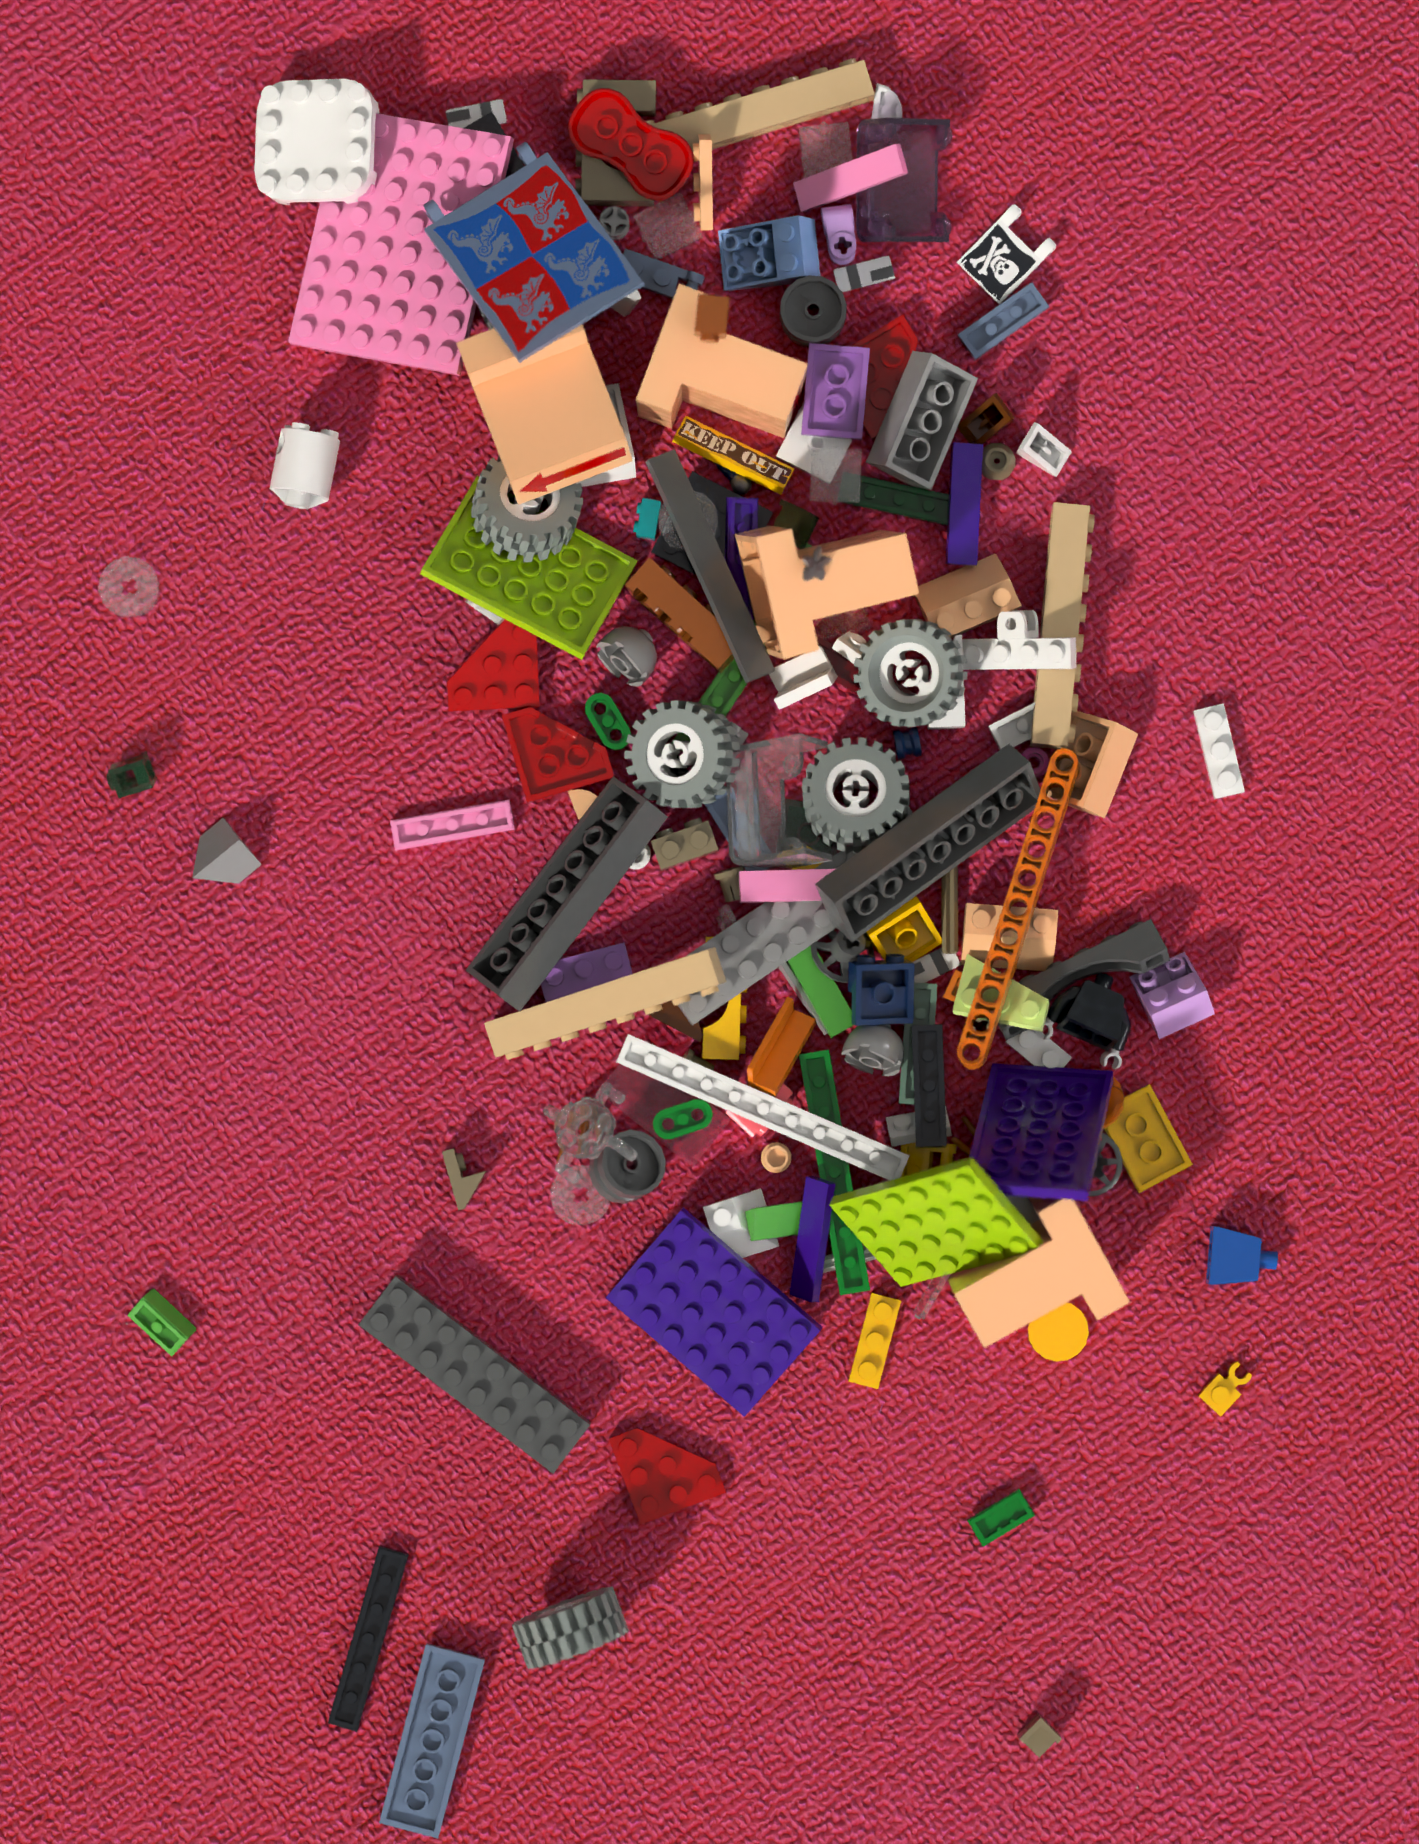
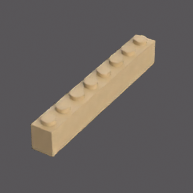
(775, 107)
(1061, 619)
(606, 1002)

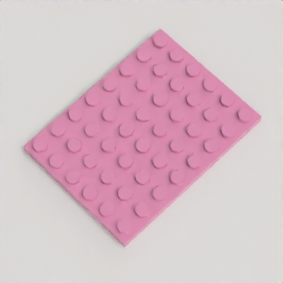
(372, 271)

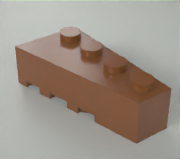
(681, 612)

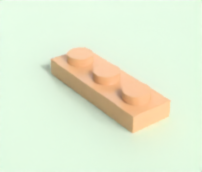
(703, 182)

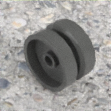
(811, 293)
(624, 1179)

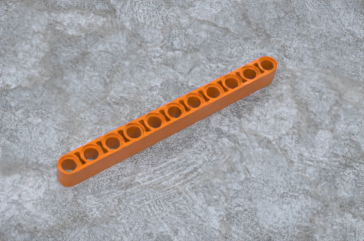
(1018, 893)

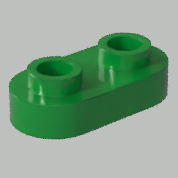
(607, 722)
(682, 1119)

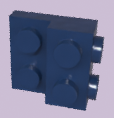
(881, 990)

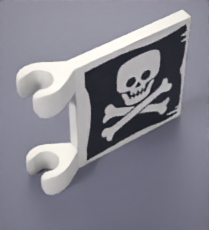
(1001, 259)

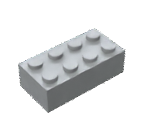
(922, 420)

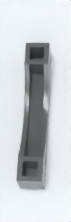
(1131, 951)

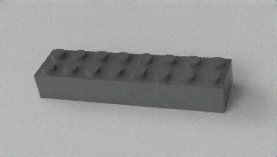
(929, 842)
(566, 893)
(475, 1373)

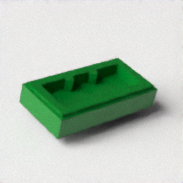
(1000, 1517)

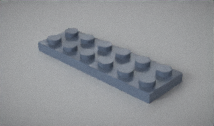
(432, 1740)

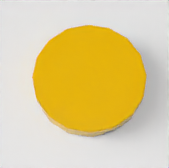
(1059, 1333)

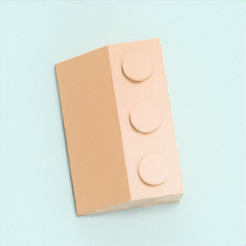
(968, 596)
(1102, 757)
(1039, 944)

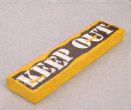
(733, 455)

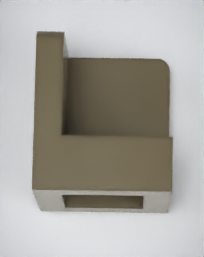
(1039, 1735)

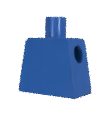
(1236, 1257)

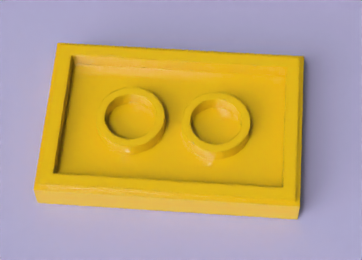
(1147, 1140)

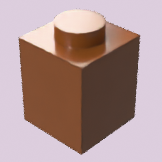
(711, 318)

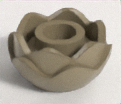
(1004, 468)

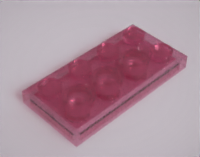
(648, 1096)

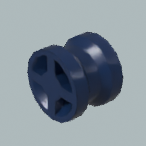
(907, 743)

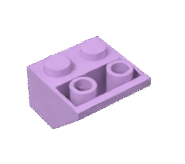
(1172, 995)

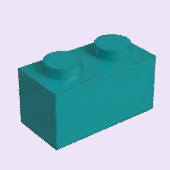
(648, 519)

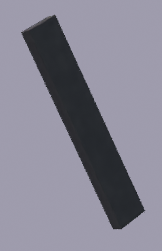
(368, 1638)

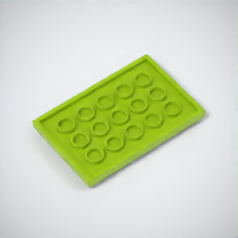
(551, 598)
(936, 1222)

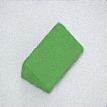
(774, 1221)
(162, 1322)

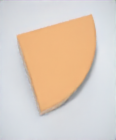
(581, 801)

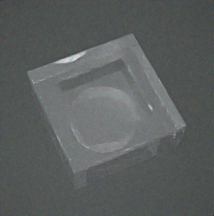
(726, 917)

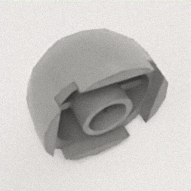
(629, 653)
(874, 1048)

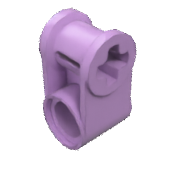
(839, 228)

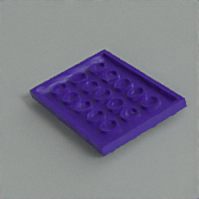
(1042, 1129)
(714, 1312)

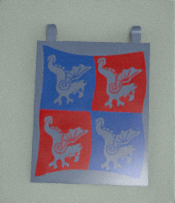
(532, 255)

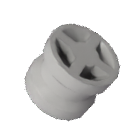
(614, 217)

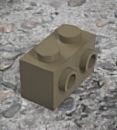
(684, 845)

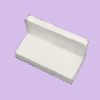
(802, 677)

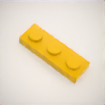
(874, 1340)

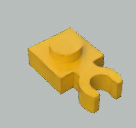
(1221, 1392)

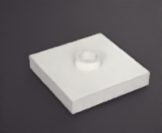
(797, 447)

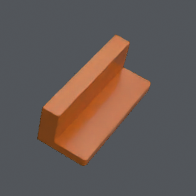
(779, 1049)

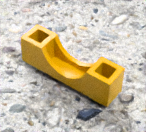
(723, 1038)

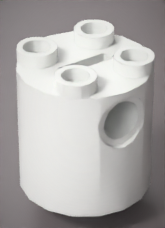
(304, 465)

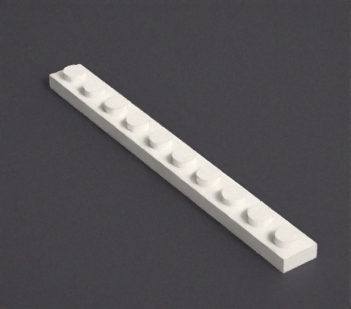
(762, 1108)

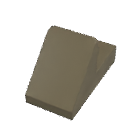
(462, 1186)

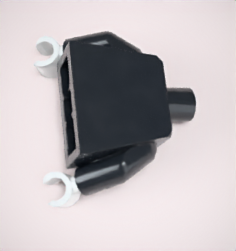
(1092, 1015)

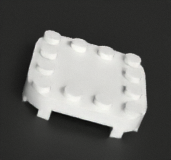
(315, 141)

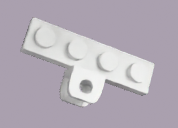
(1019, 646)

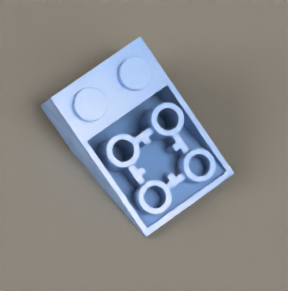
(769, 253)

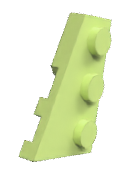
(1022, 1005)

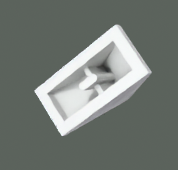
(1044, 450)

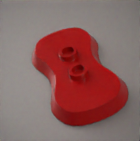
(612, 131)

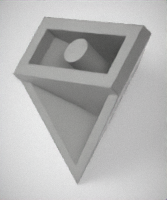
(223, 855)

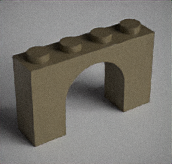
(599, 182)

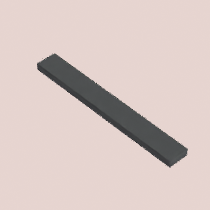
(710, 566)

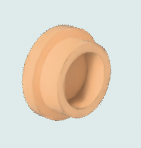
(776, 1157)

